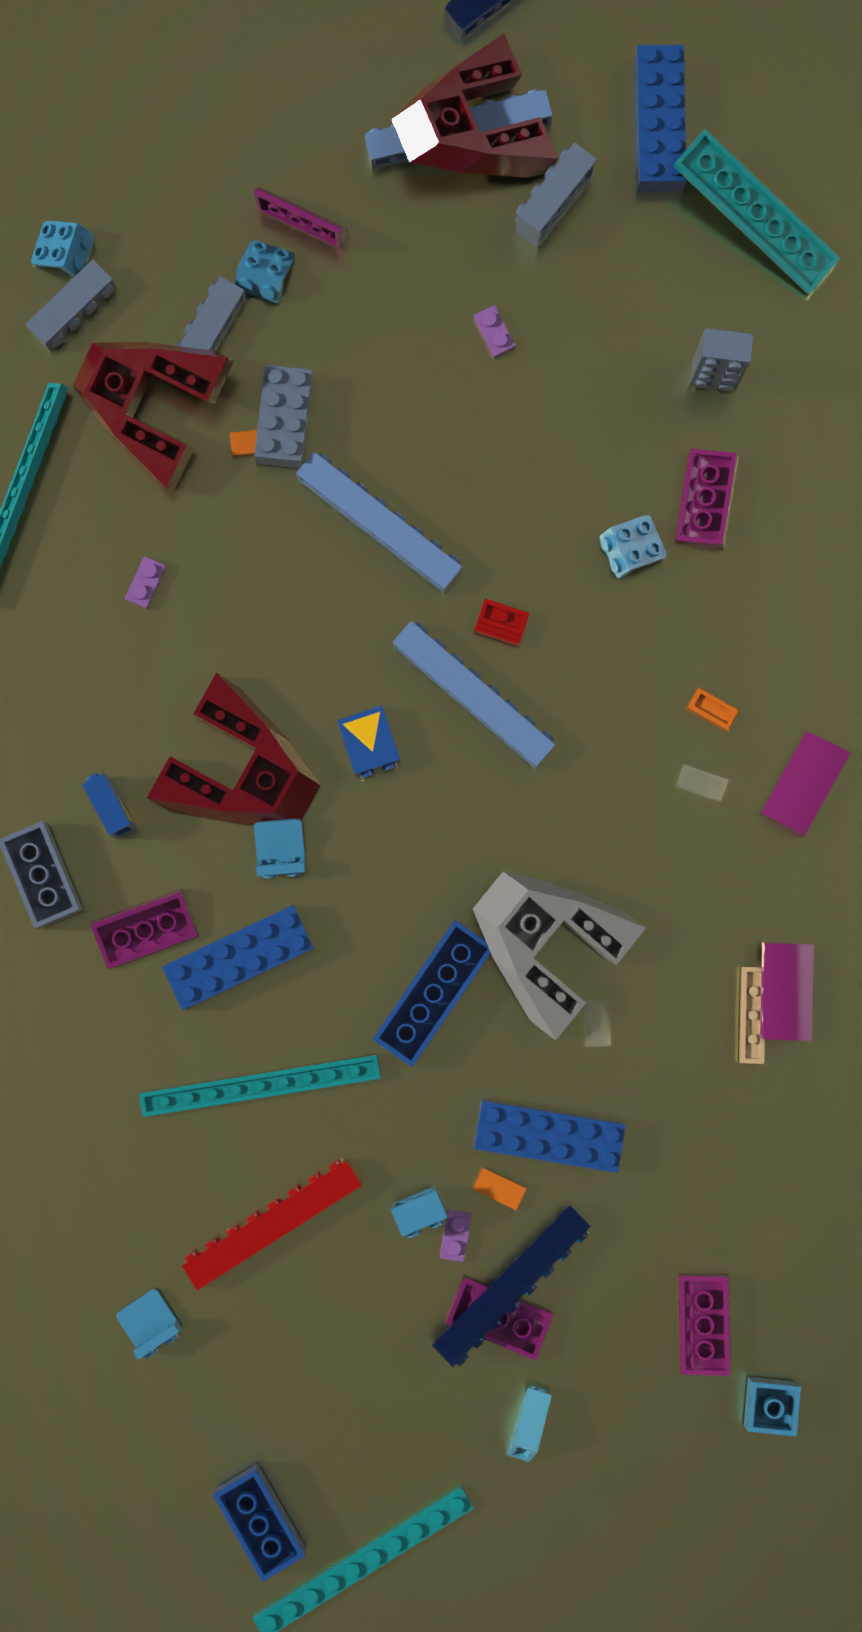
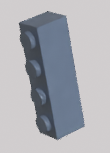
(71, 305)
(213, 316)

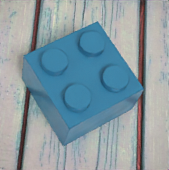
(419, 1212)
(772, 1406)

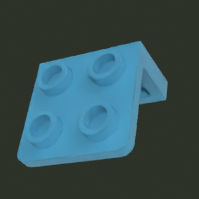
(63, 246)
(264, 270)
(632, 545)
(279, 847)
(149, 1323)

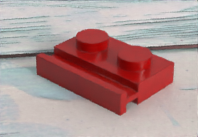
(501, 622)

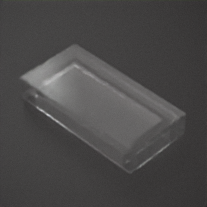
(702, 783)

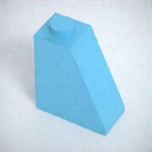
(529, 1424)

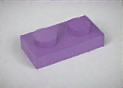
(494, 331)
(145, 582)
(455, 1235)

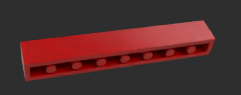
(272, 1224)

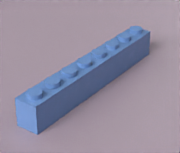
(386, 148)
(379, 521)
(473, 694)

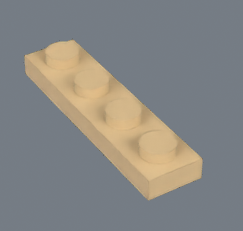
(750, 1045)

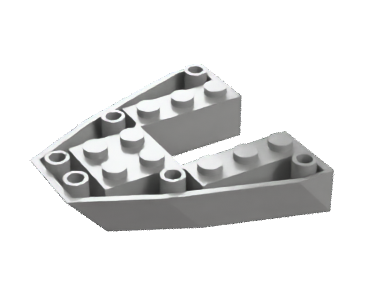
(518, 920)

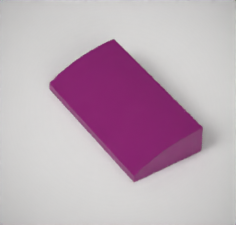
(300, 217)
(707, 498)
(805, 783)
(144, 929)
(787, 991)
(705, 1324)
(521, 1330)

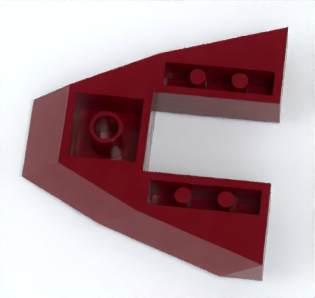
(443, 134)
(114, 384)
(272, 784)

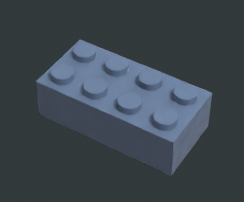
(555, 194)
(721, 359)
(283, 416)
(40, 875)

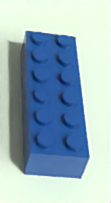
(659, 116)
(238, 957)
(433, 993)
(549, 1136)

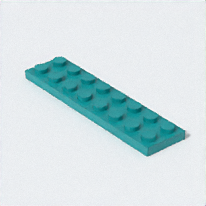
(756, 211)

